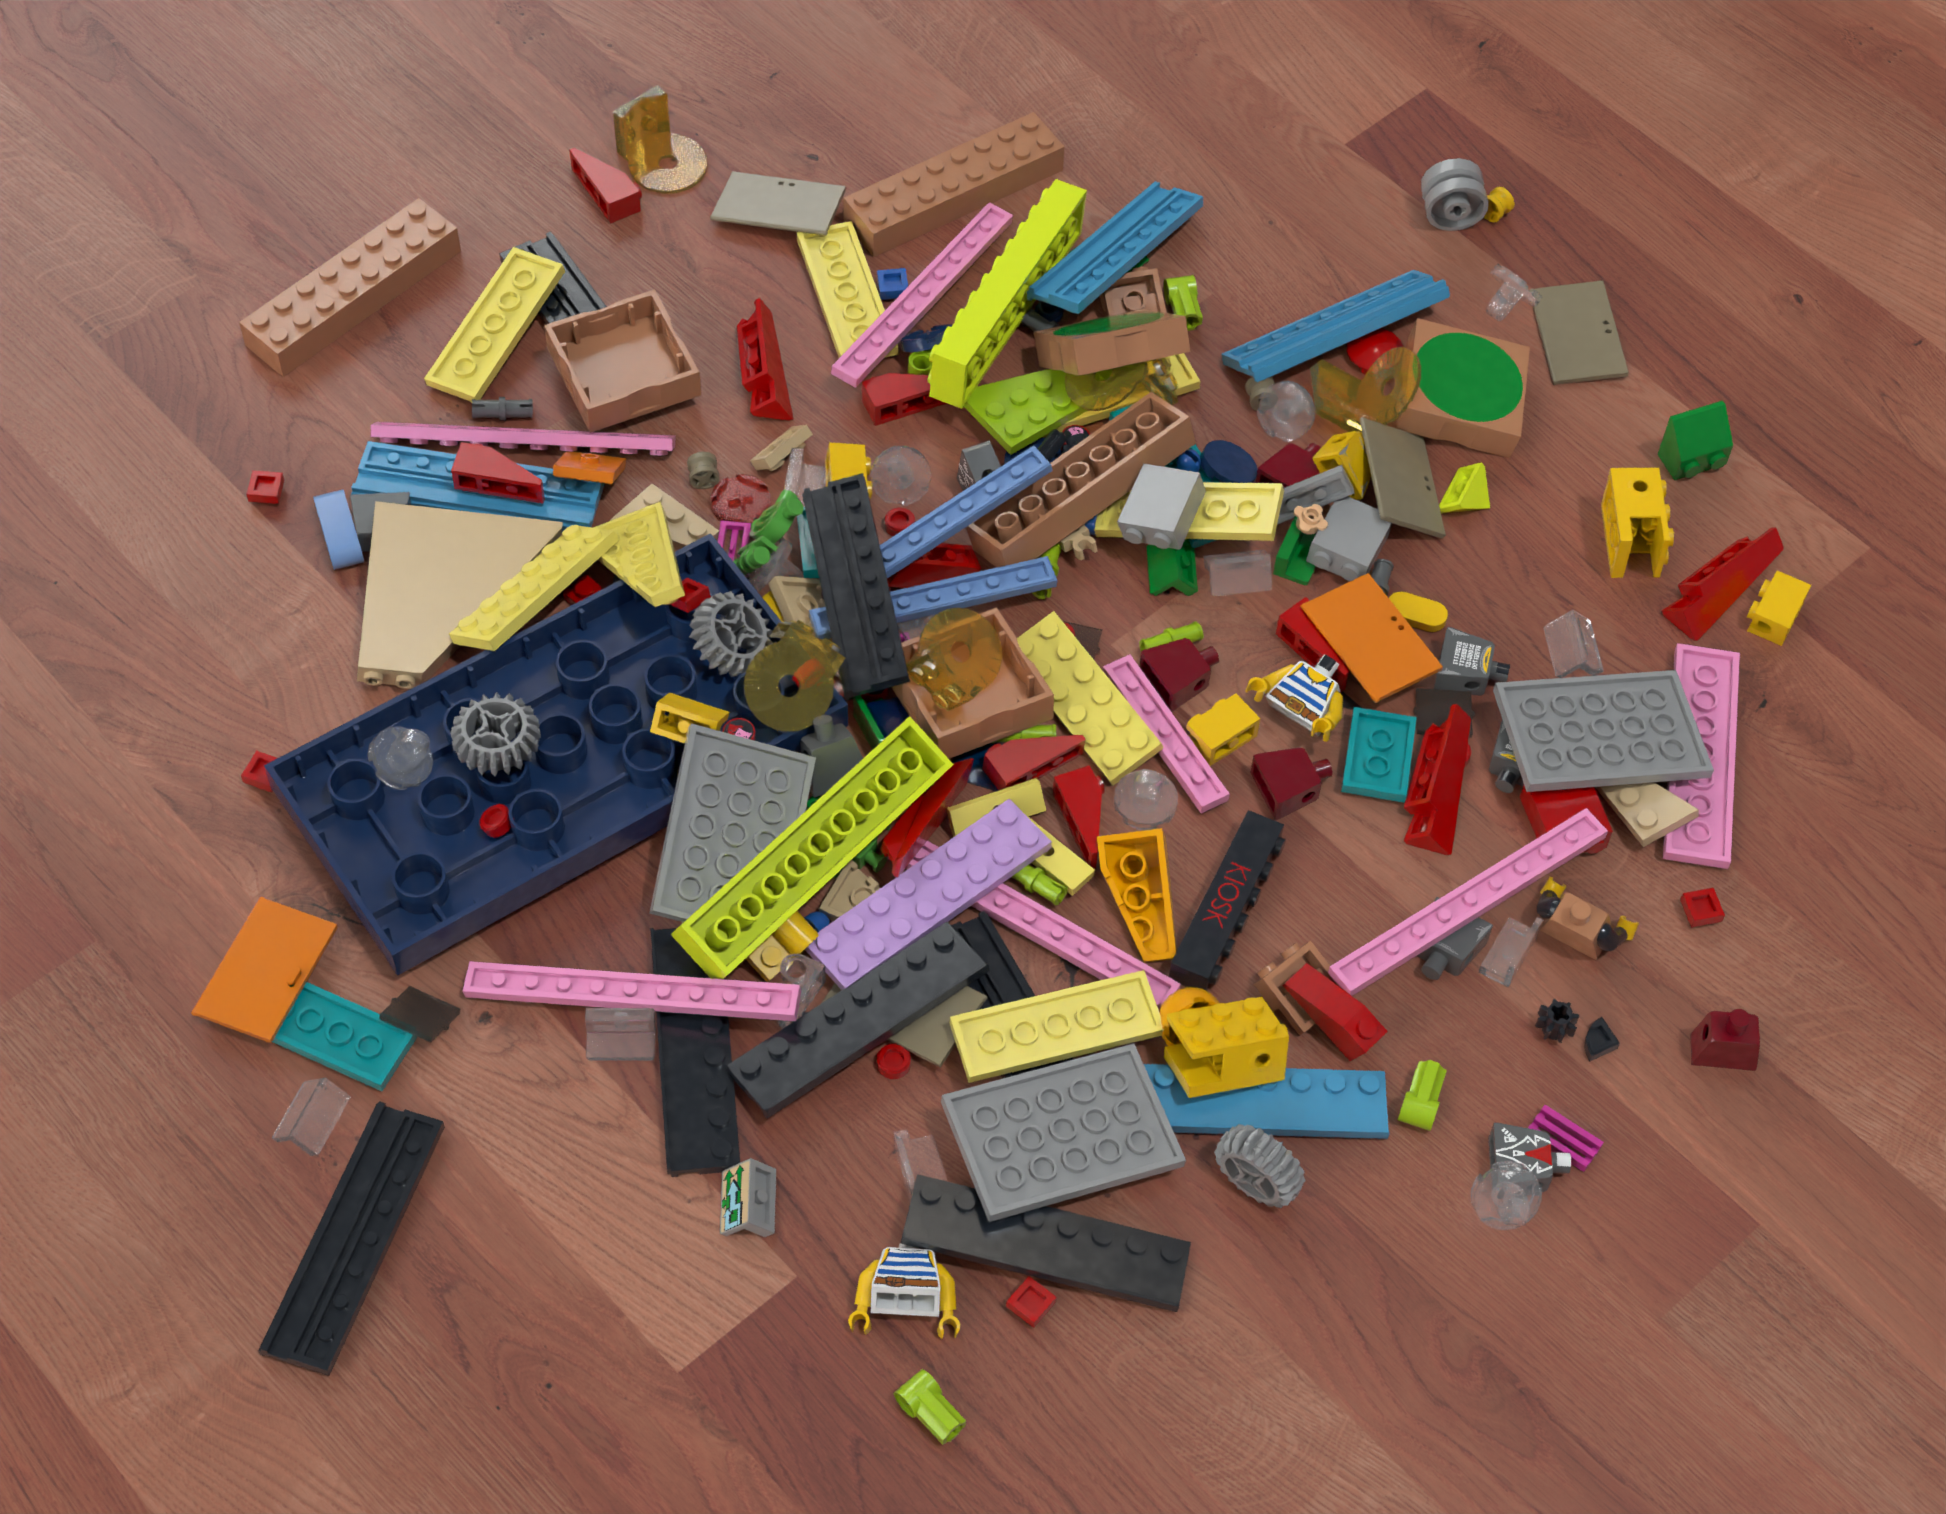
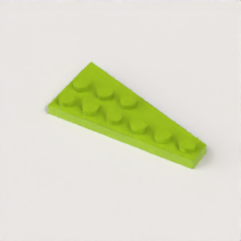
(1025, 407)

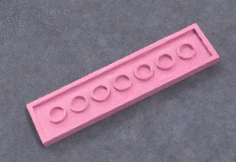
(1711, 689)

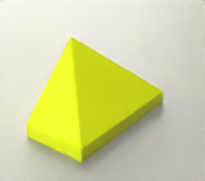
(1467, 490)

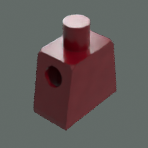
(1289, 465)
(1178, 670)
(1288, 779)
(1726, 1040)

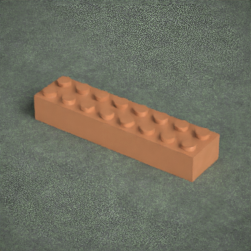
(953, 184)
(350, 287)
(1082, 482)

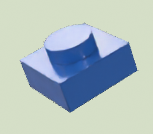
(891, 282)

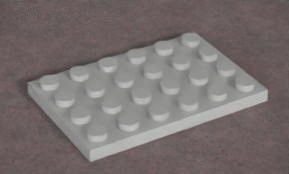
(1602, 730)
(723, 813)
(1062, 1132)

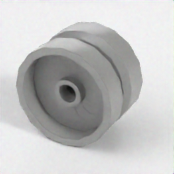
(1454, 194)

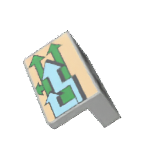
(748, 1198)

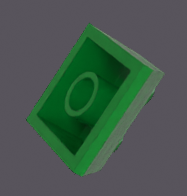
(1696, 441)

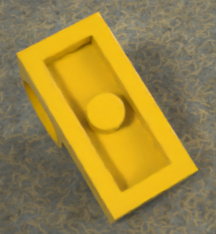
(788, 939)

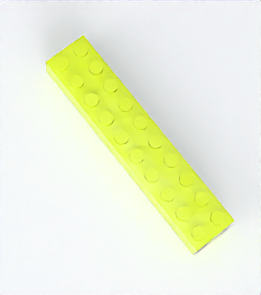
(1001, 299)
(811, 850)

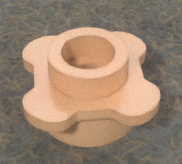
(1309, 525)

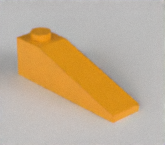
(1141, 885)

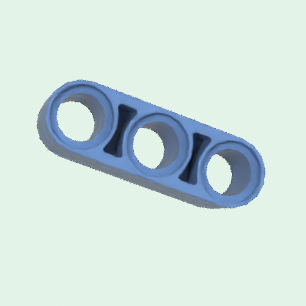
(338, 529)

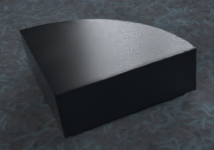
(1599, 1040)

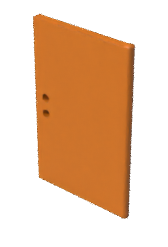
(1374, 648)
(255, 976)

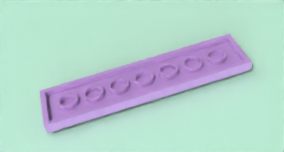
(929, 893)

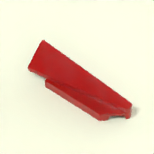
(762, 365)
(1721, 583)
(1438, 784)
(924, 816)

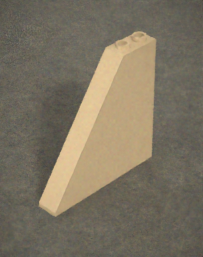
(429, 575)

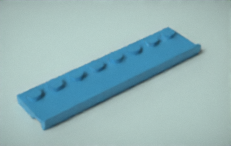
(1115, 248)
(1336, 325)
(430, 484)
(1301, 1105)

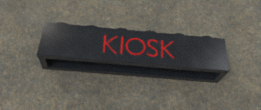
(1226, 902)

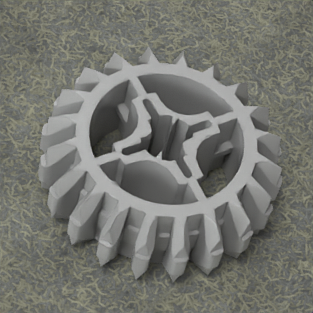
(721, 638)
(494, 750)
(1259, 1165)

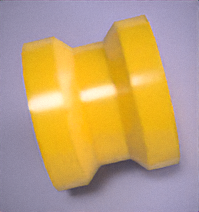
(1499, 203)

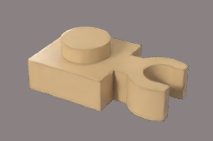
(1079, 540)

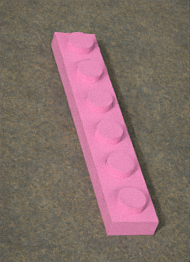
(1179, 750)

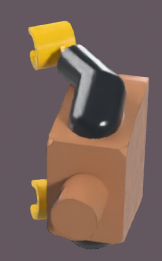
(1579, 922)

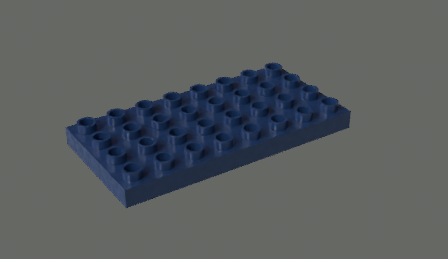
(596, 785)

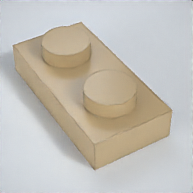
(773, 454)

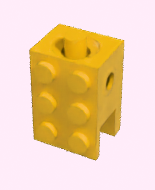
(1636, 518)
(1227, 1047)

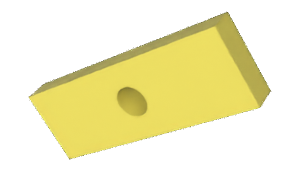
(1025, 796)
(1063, 865)

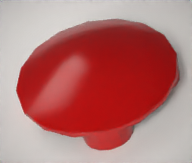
(1370, 347)

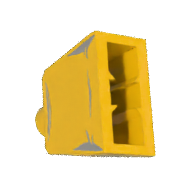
(1350, 452)

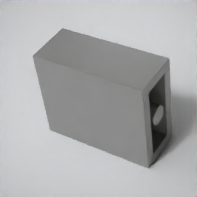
(1161, 506)
(1350, 540)

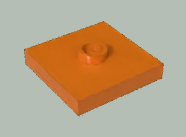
(589, 467)

